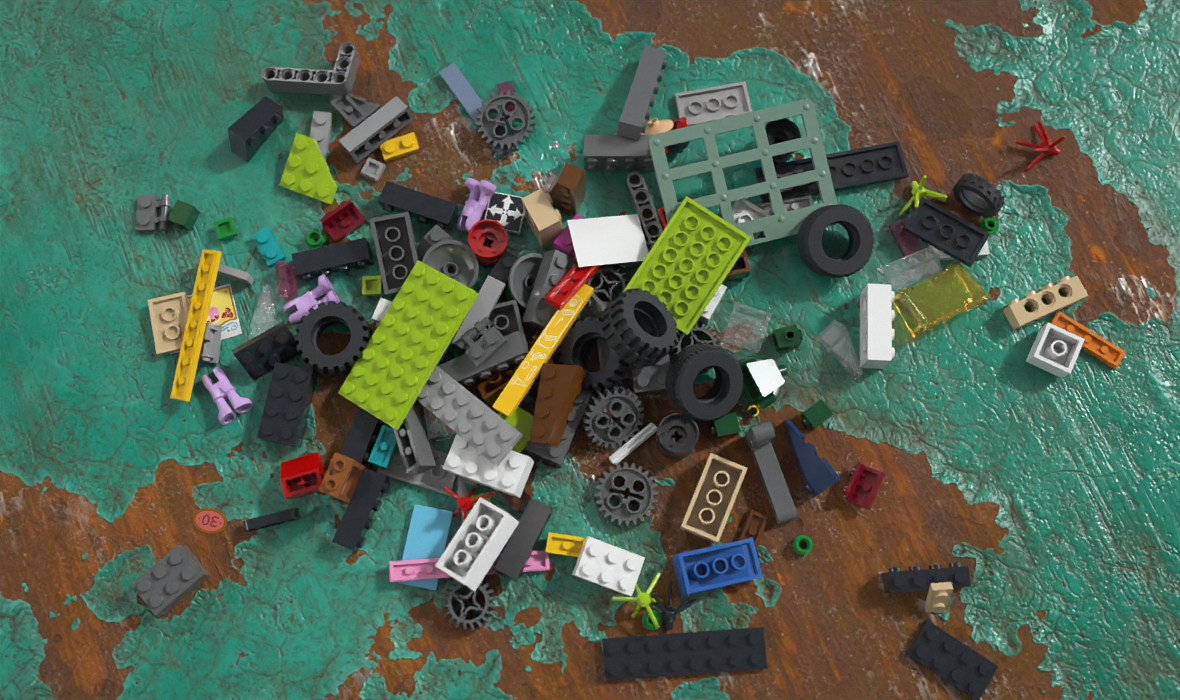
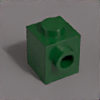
(183, 216)
(787, 338)
(815, 415)
(725, 426)

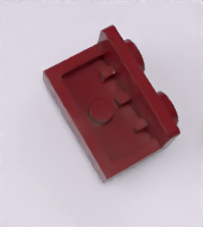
(343, 220)
(863, 486)

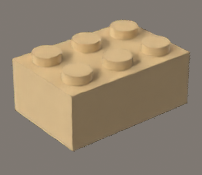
(542, 217)

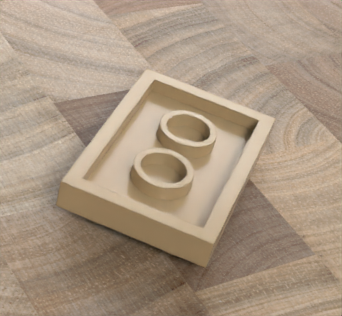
(169, 321)

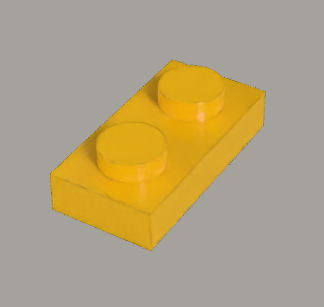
(400, 147)
(563, 544)

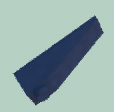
(815, 472)

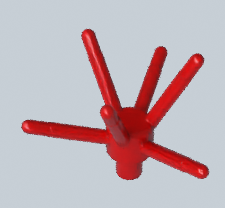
(1046, 147)
(465, 503)

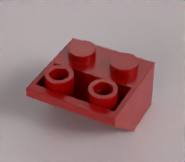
(302, 476)

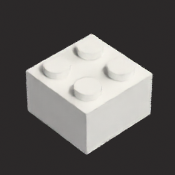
(1055, 350)

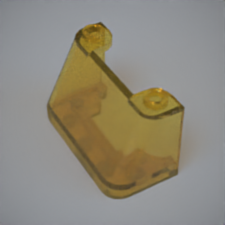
(939, 298)

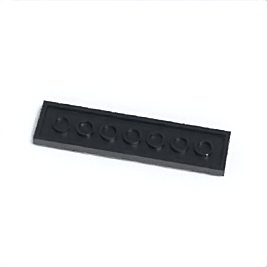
(847, 169)
(684, 653)

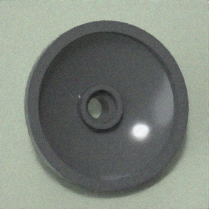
(456, 255)
(524, 269)

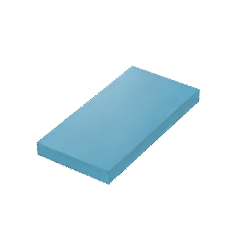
(427, 539)

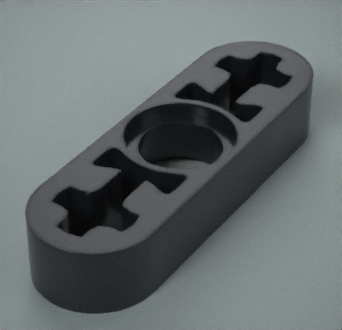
(271, 519)

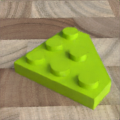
(308, 171)

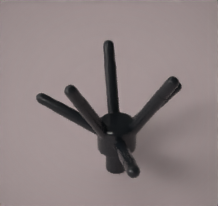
(670, 613)

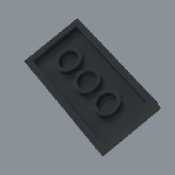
(946, 232)
(952, 660)

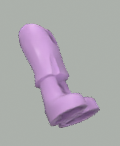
(476, 204)
(309, 300)
(222, 391)

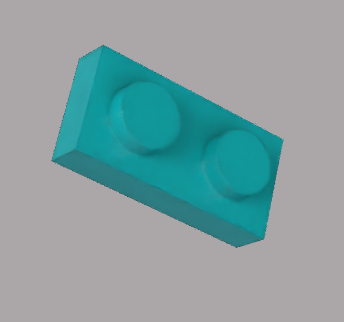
(268, 247)
(384, 447)

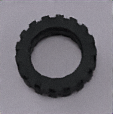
(982, 187)

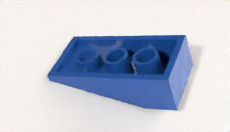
(716, 566)

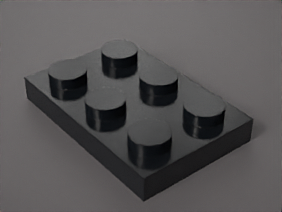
(262, 351)

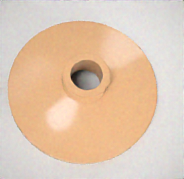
(658, 126)

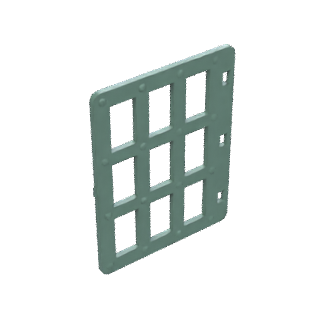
(780, 223)

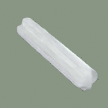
(633, 443)

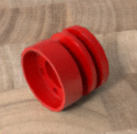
(488, 232)

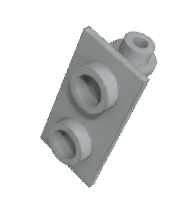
(211, 344)

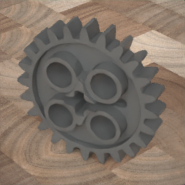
(491, 126)
(625, 404)
(622, 511)

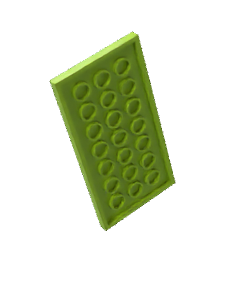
(408, 344)

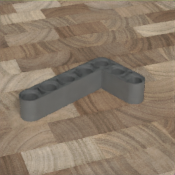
(314, 81)
(641, 208)
(759, 441)

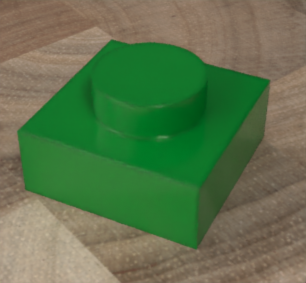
(225, 229)

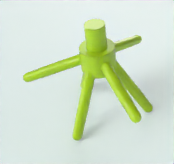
(918, 192)
(643, 600)

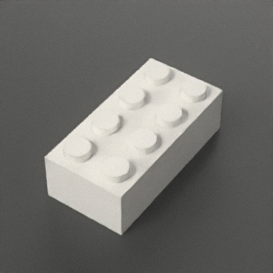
(876, 326)
(470, 464)
(477, 544)

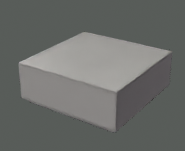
(373, 169)

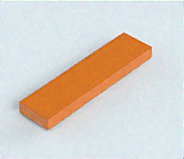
(1093, 343)

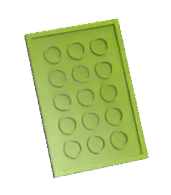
(690, 262)

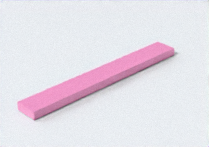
(425, 568)

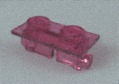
(287, 287)

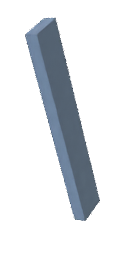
(468, 98)

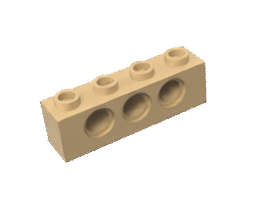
(1073, 293)

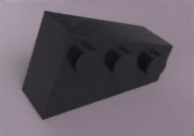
(254, 128)

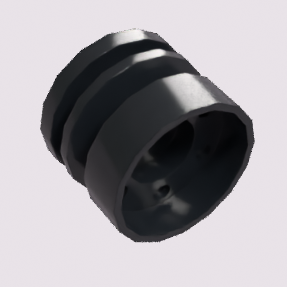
(779, 132)
(686, 432)

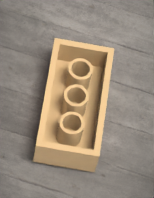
(713, 498)

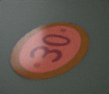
(209, 520)

